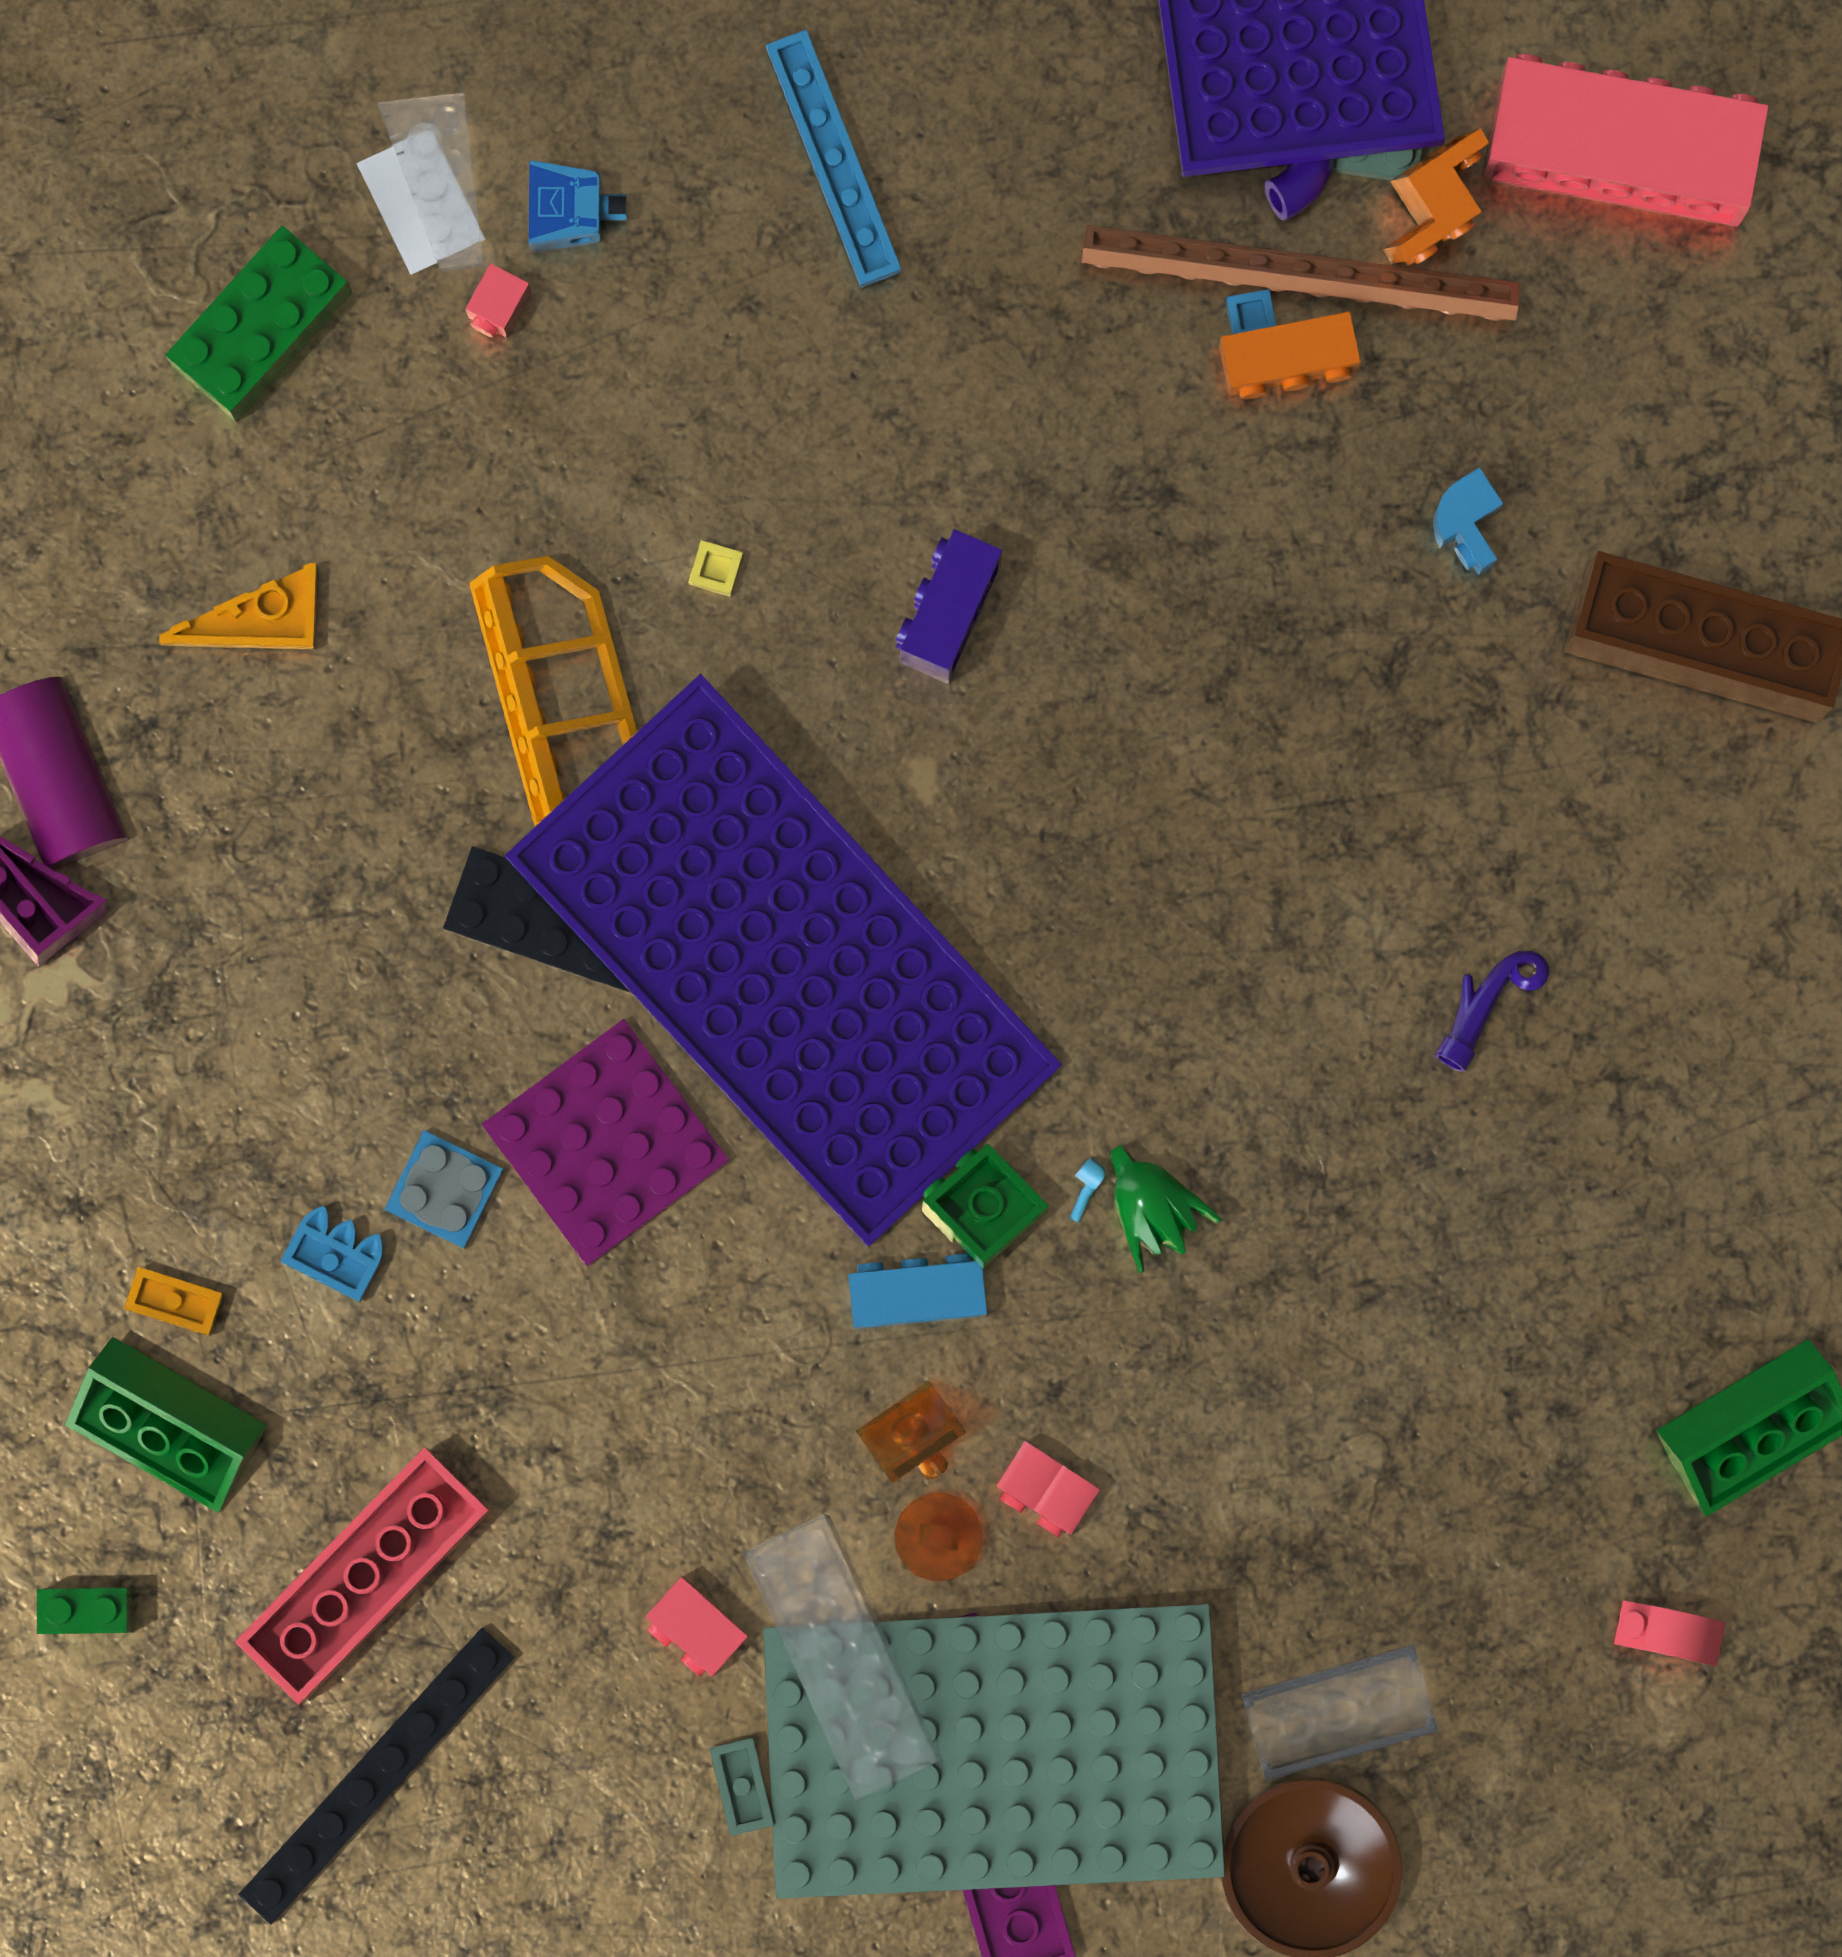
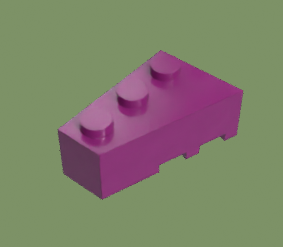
(42, 906)

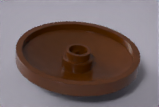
(1312, 1868)

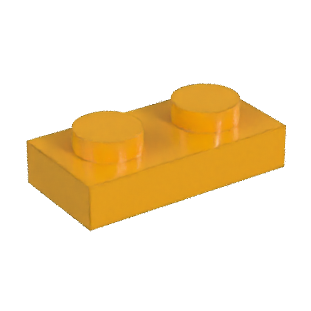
(173, 1301)

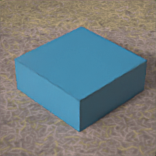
(1250, 311)

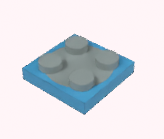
(444, 1189)

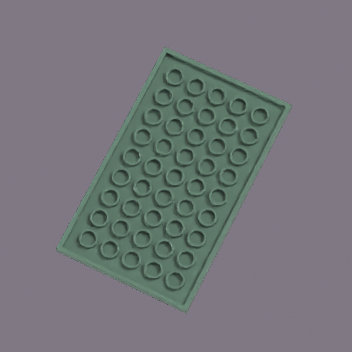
(1063, 1748)

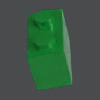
(84, 1610)

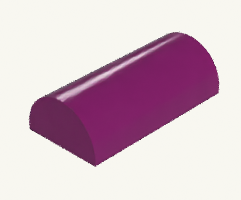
(56, 774)

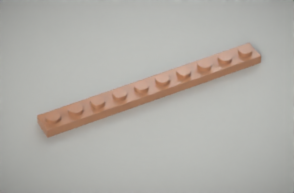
(1301, 273)

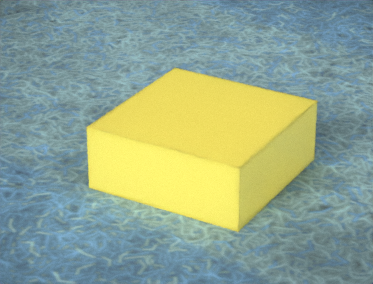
(715, 568)

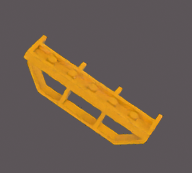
(517, 681)

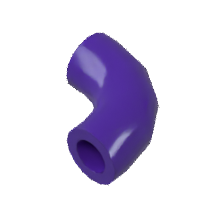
(1297, 187)

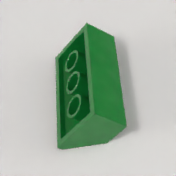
(164, 1424)
(1755, 1427)

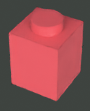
(497, 302)

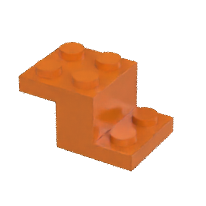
(1437, 198)

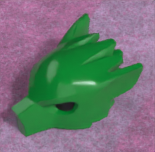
(1153, 1206)

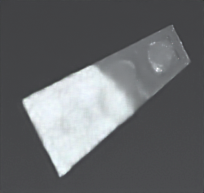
(437, 164)

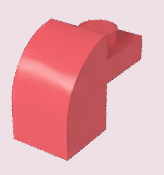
(1670, 1633)

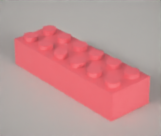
(363, 1576)

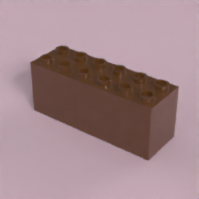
(1707, 637)

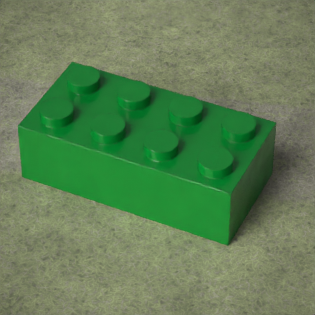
(259, 323)

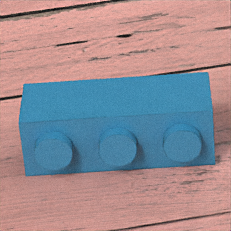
(917, 1292)

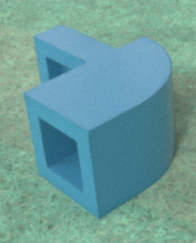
(1458, 514)

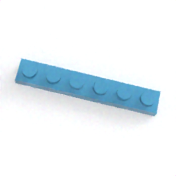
(833, 158)

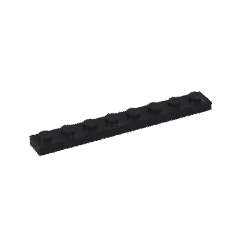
(376, 1776)

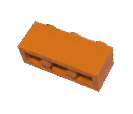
(1289, 355)

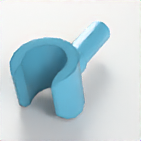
(1092, 1175)

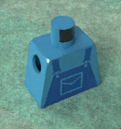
(568, 206)

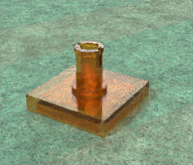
(912, 1434)

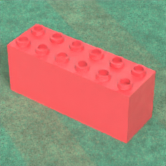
(1625, 140)

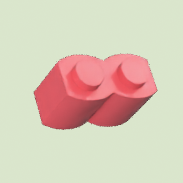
(1047, 1489)

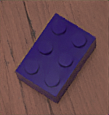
(948, 605)

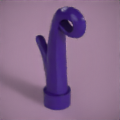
(1475, 1009)

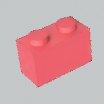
(695, 1628)

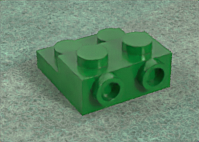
(983, 1205)

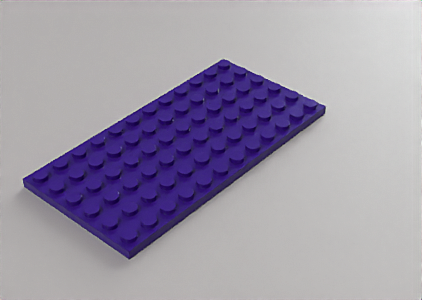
(783, 959)

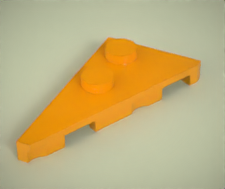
(271, 617)

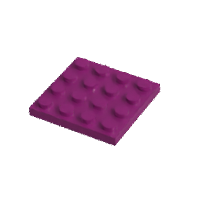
(605, 1142)

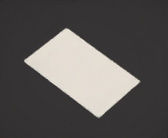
(397, 207)

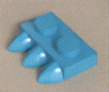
(332, 1257)

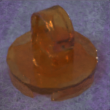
(938, 1537)

